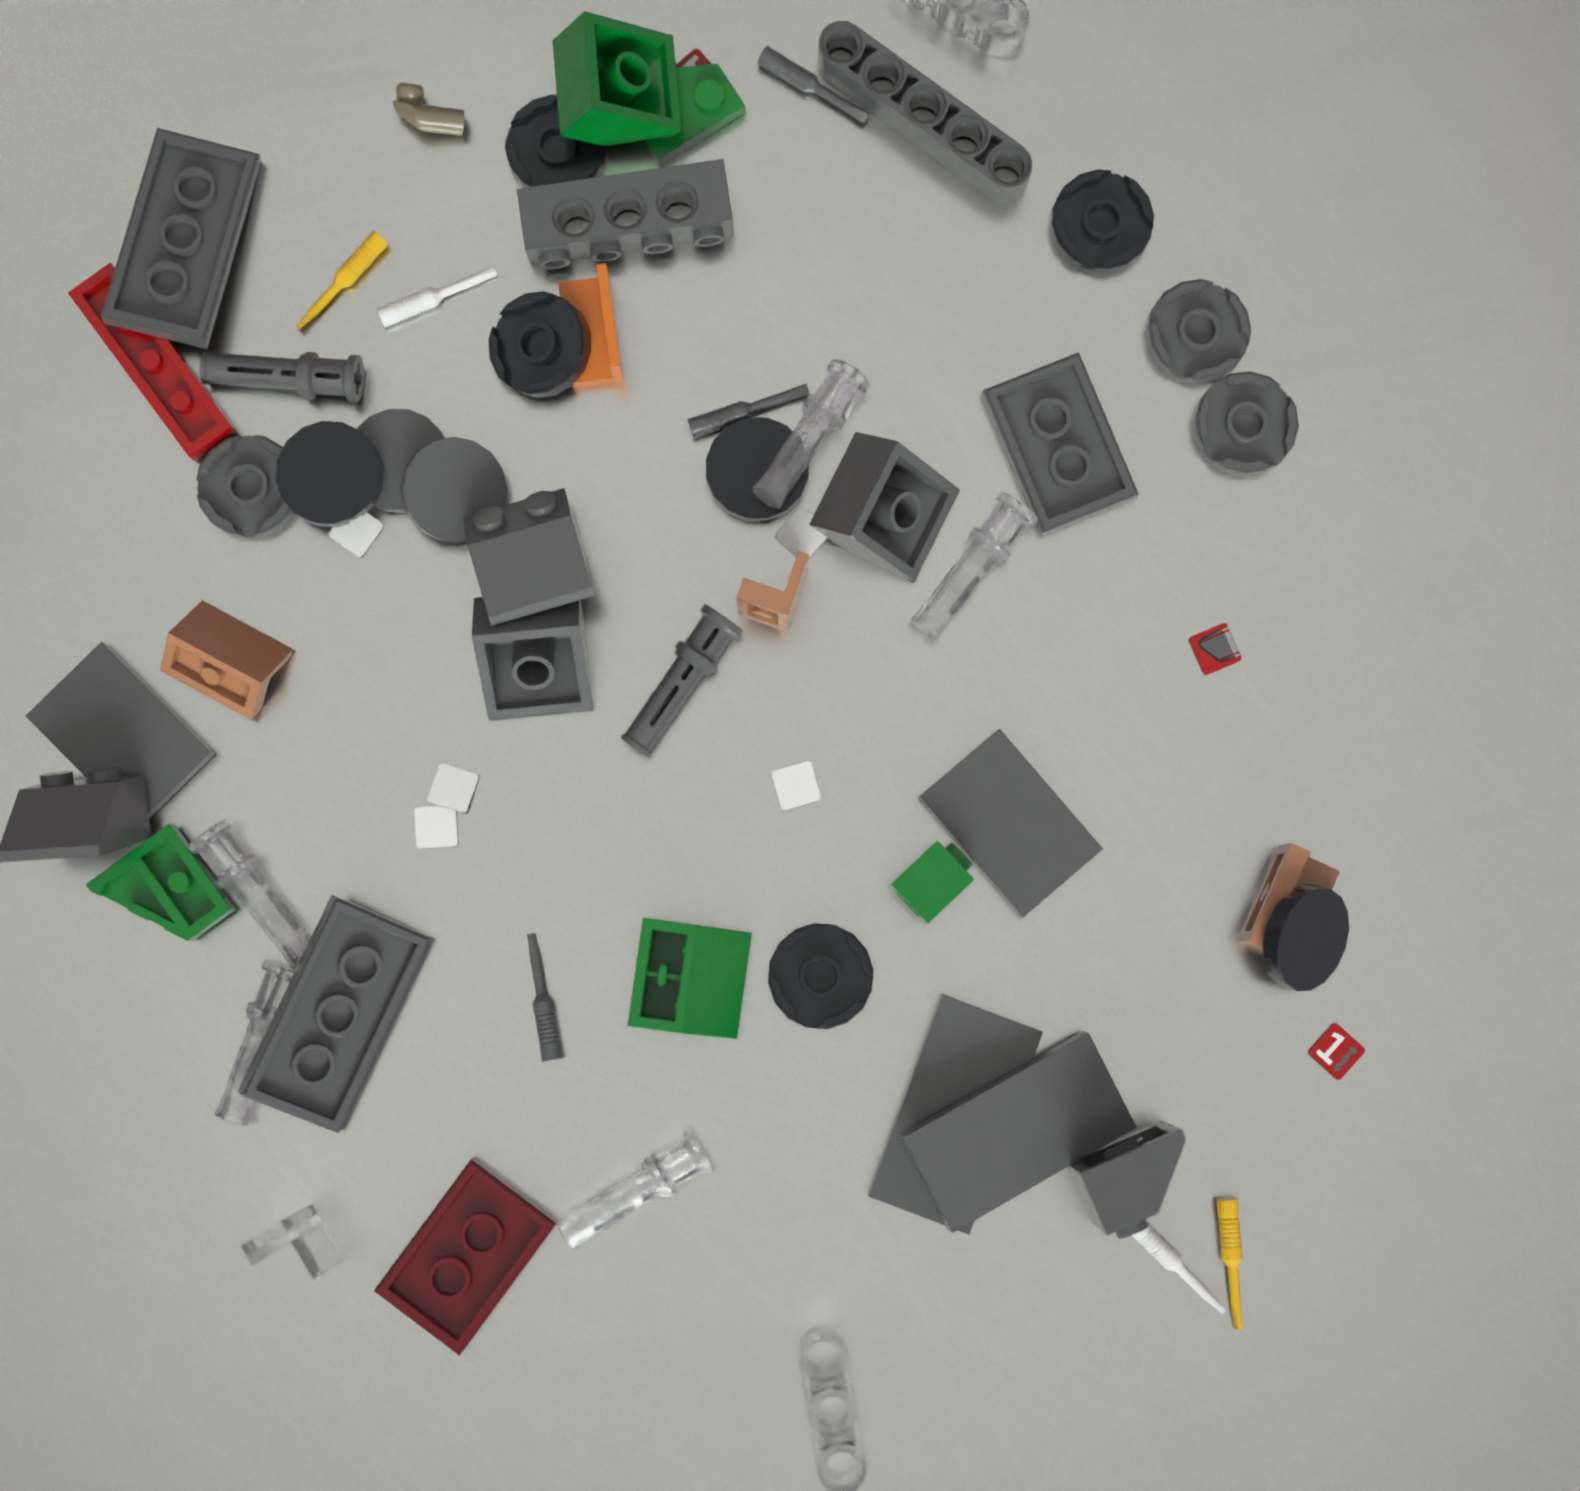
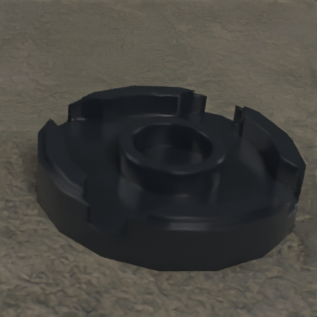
(543, 156)
(1101, 222)
(540, 344)
(740, 460)
(329, 473)
(1306, 937)
(820, 976)

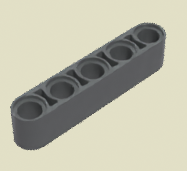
(914, 90)

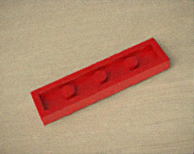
(157, 373)

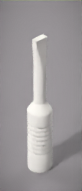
(428, 298)
(1172, 1261)

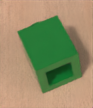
(933, 880)

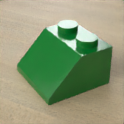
(615, 82)

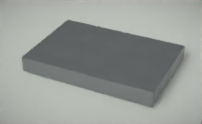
(1059, 443)
(113, 719)
(1010, 823)

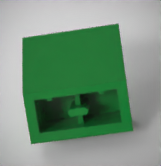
(689, 979)

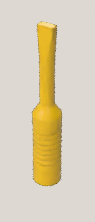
(347, 274)
(1231, 1251)

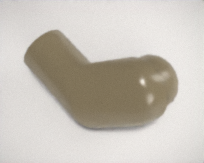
(427, 117)

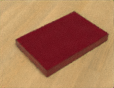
(466, 1256)

